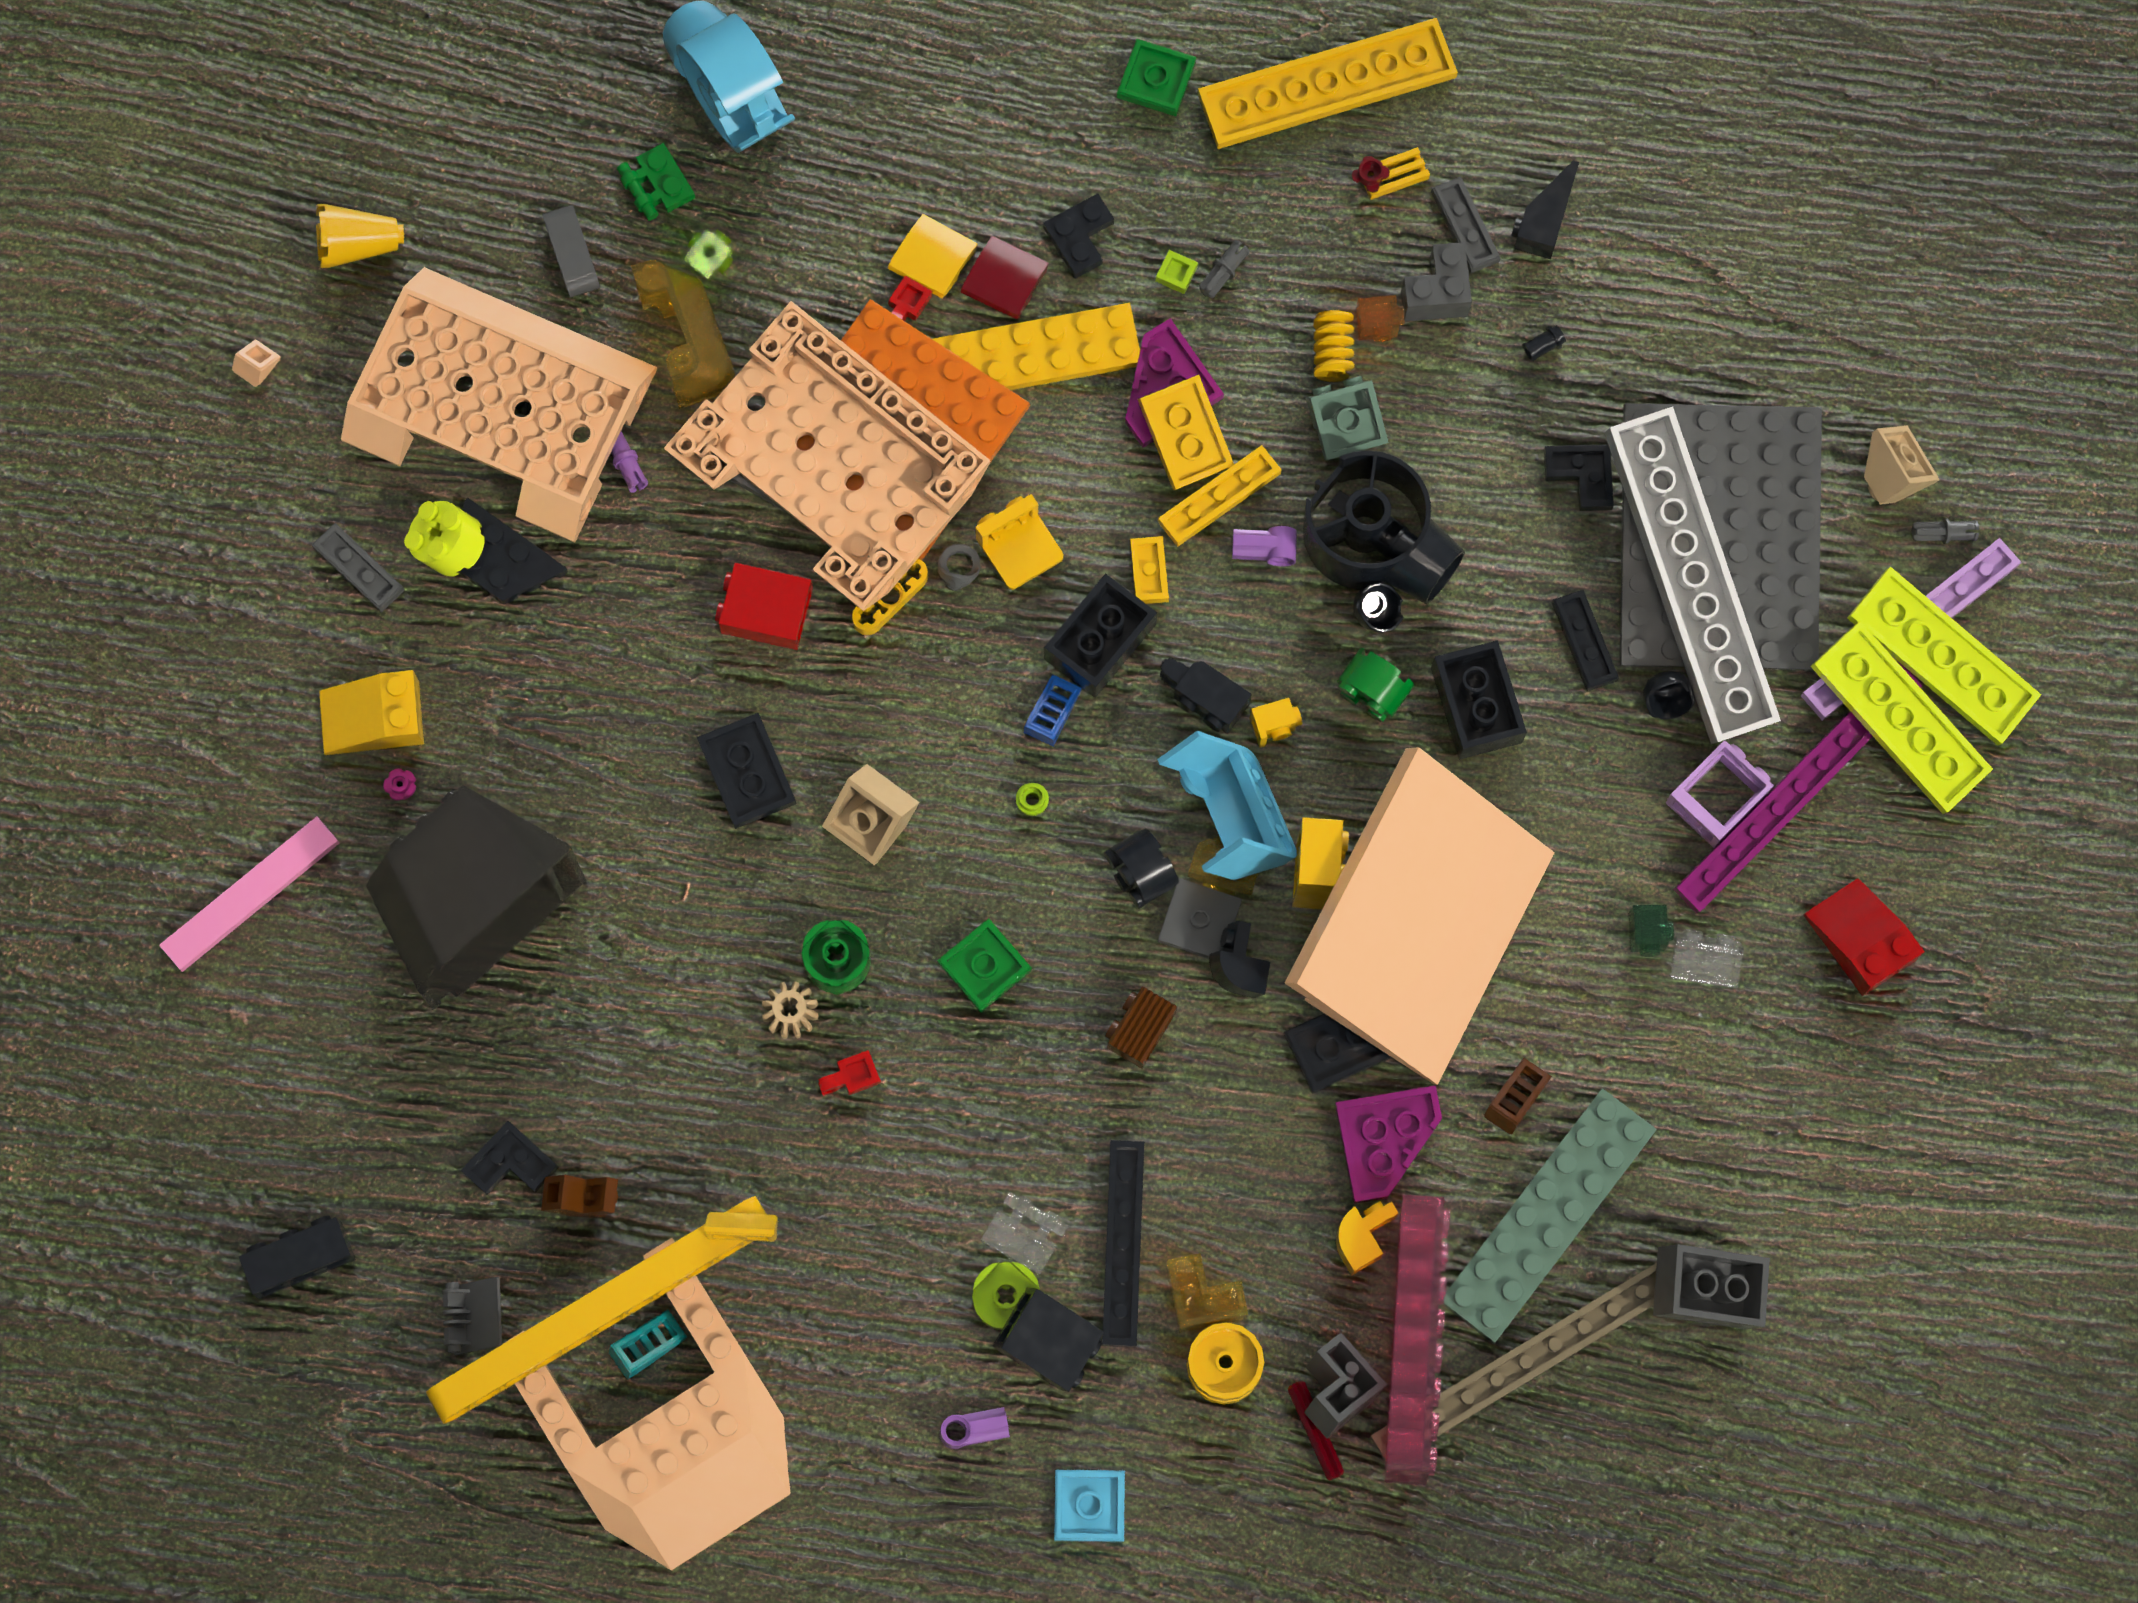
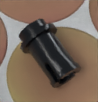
(1545, 342)

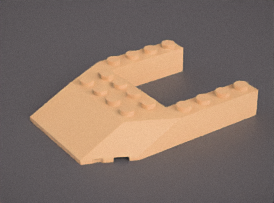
(689, 1465)

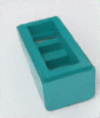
(628, 1342)

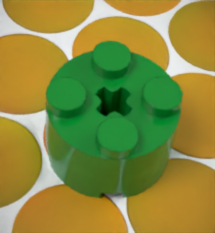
(1374, 684)
(836, 937)

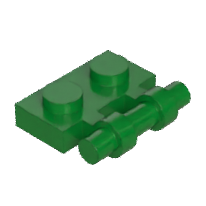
(665, 178)

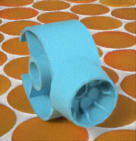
(726, 72)

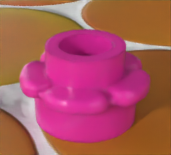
(403, 792)

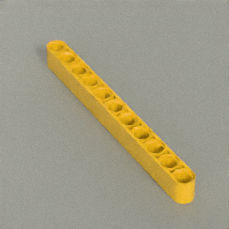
(583, 1319)

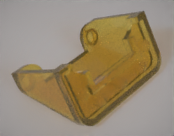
(703, 364)

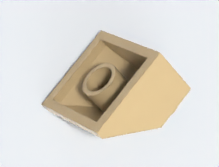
(1896, 465)

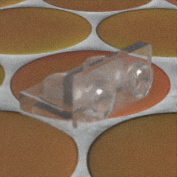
(1706, 958)

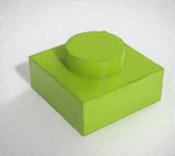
(1176, 271)

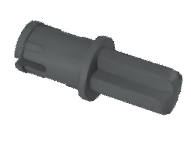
(1223, 269)
(1945, 531)

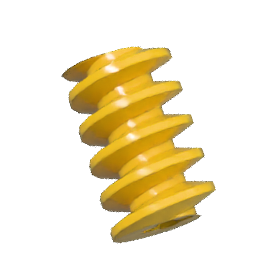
(1331, 345)

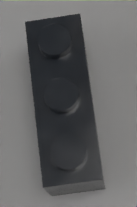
(296, 1256)

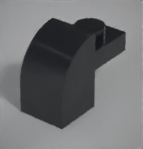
(1233, 968)

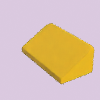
(741, 1226)

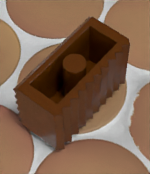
(1141, 1026)

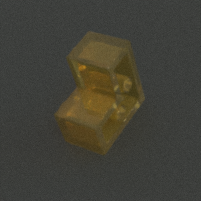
(1200, 1305)

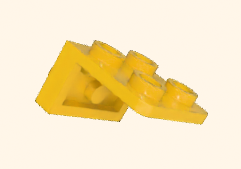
(1018, 542)

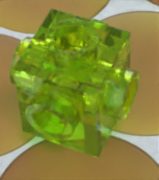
(709, 266)

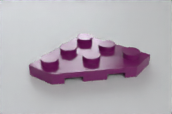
(1163, 362)
(1384, 1137)

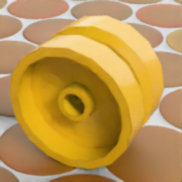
(1219, 1383)

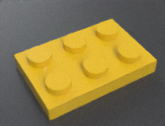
(1185, 432)

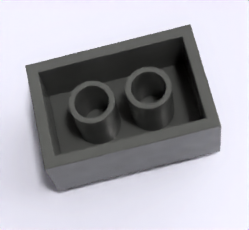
(1711, 1286)

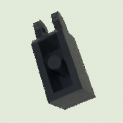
(1206, 693)

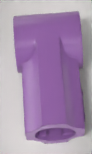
(1274, 546)
(978, 1427)

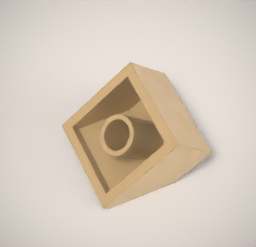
(870, 813)

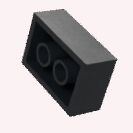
(1100, 635)
(1478, 699)

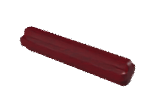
(1322, 1446)

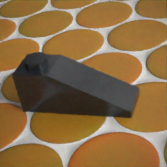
(1544, 216)

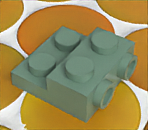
(1347, 417)

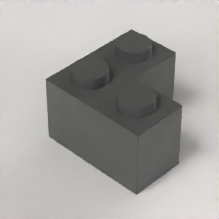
(1442, 293)
(1347, 1384)

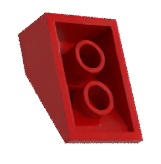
(1863, 936)

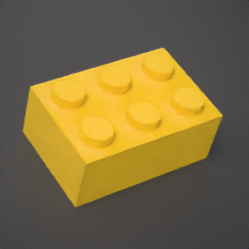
(1319, 861)

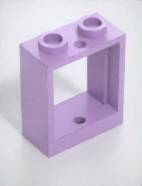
(1697, 815)

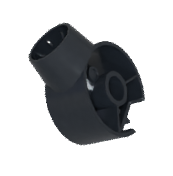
(1417, 564)

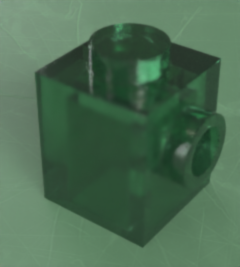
(1649, 929)

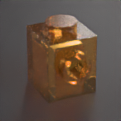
(1379, 318)

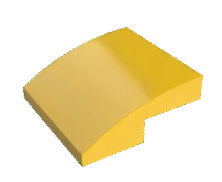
(932, 255)

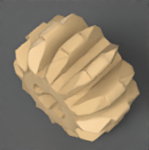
(788, 997)

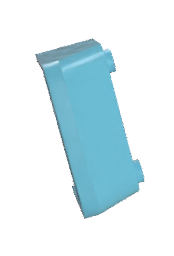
(1238, 803)

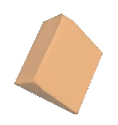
(254, 362)

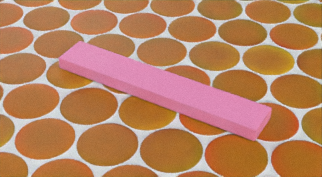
(249, 894)

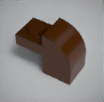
(579, 1196)

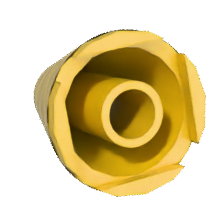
(354, 235)

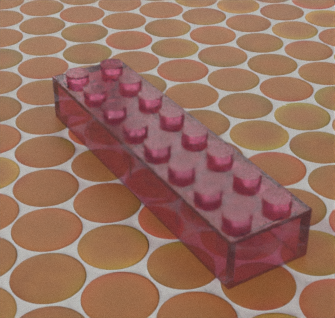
(1414, 1345)

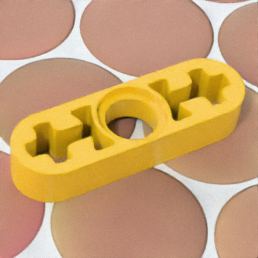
(879, 619)

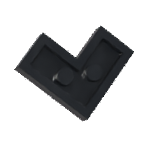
(1072, 230)
(1589, 466)
(509, 1152)

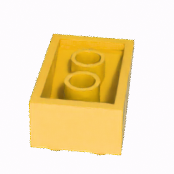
(372, 713)

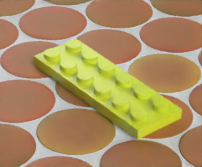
(1945, 656)
(1901, 717)

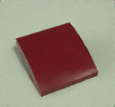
(1004, 277)

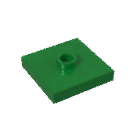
(1156, 77)
(984, 965)

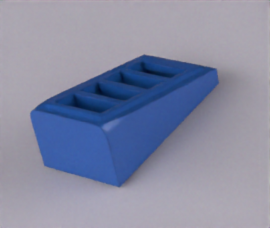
(1041, 732)

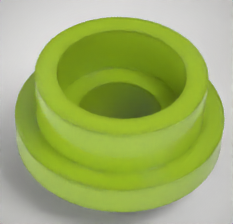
(1036, 790)

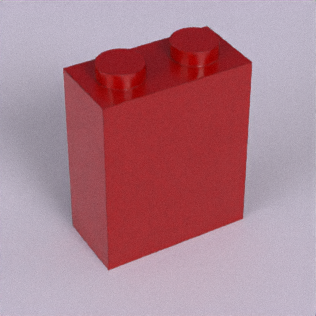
(764, 606)

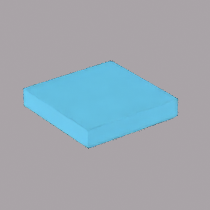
(1089, 1505)

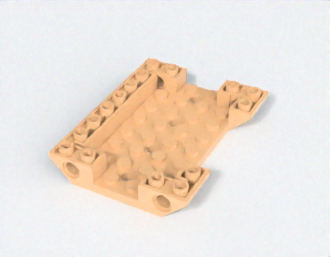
(511, 361)
(859, 428)

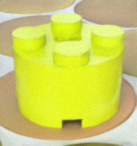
(445, 538)

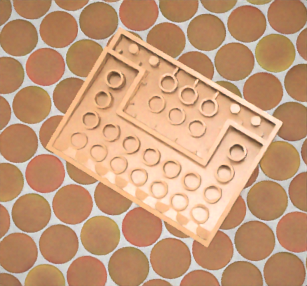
(1420, 916)

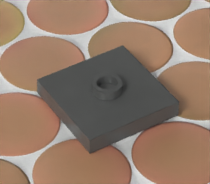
(1198, 918)

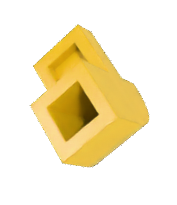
(1354, 1236)

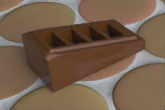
(1506, 1114)

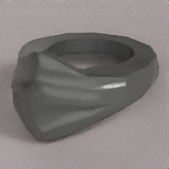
(953, 580)

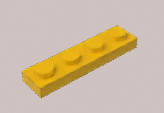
(1219, 496)

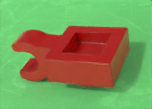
(909, 299)
(854, 1073)

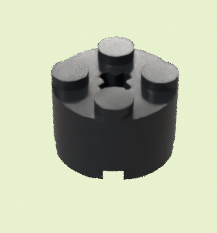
(1141, 868)

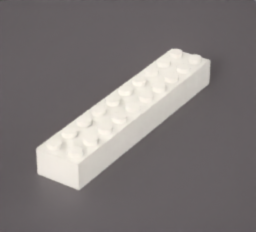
(1692, 575)

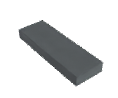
(1465, 223)
(358, 567)

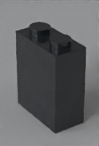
(1049, 1339)

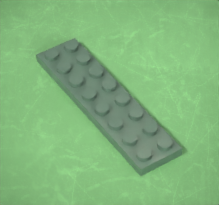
(1547, 1216)

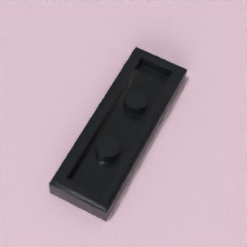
(1585, 640)

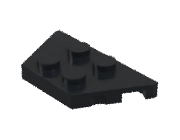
(508, 560)

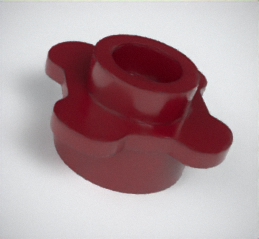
(1372, 165)

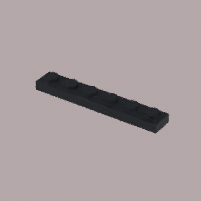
(1123, 1244)

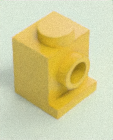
(1274, 721)

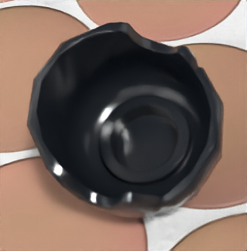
(1378, 607)
(1668, 695)

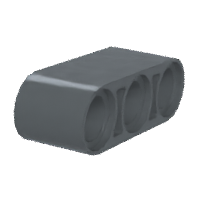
(571, 251)

